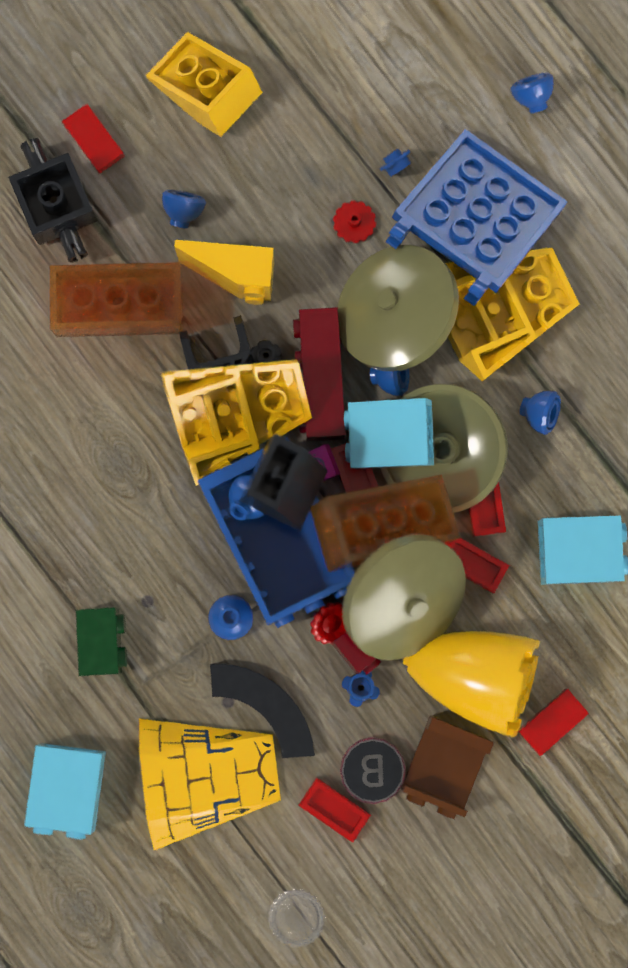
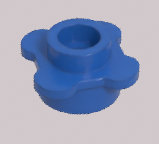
(396, 162)
(357, 697)

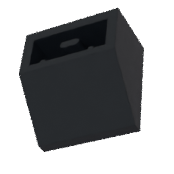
(284, 482)

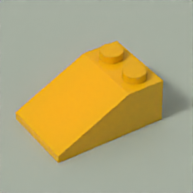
(205, 83)
(235, 268)

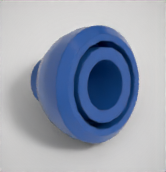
(533, 91)
(182, 207)
(393, 382)
(541, 411)
(238, 509)
(230, 617)

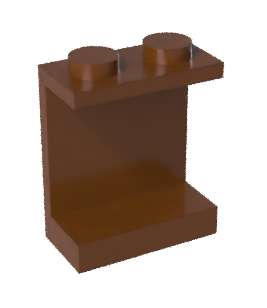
(445, 767)

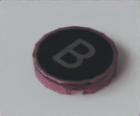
(372, 770)

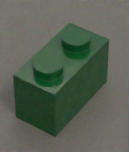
(100, 641)

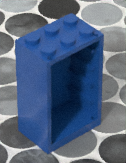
(277, 561)

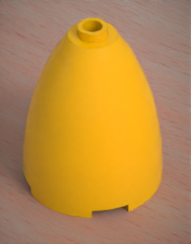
(478, 676)

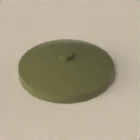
(397, 308)
(466, 443)
(403, 596)

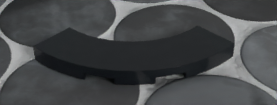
(269, 701)

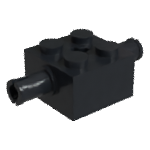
(49, 179)

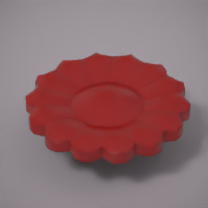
(354, 221)
(328, 623)

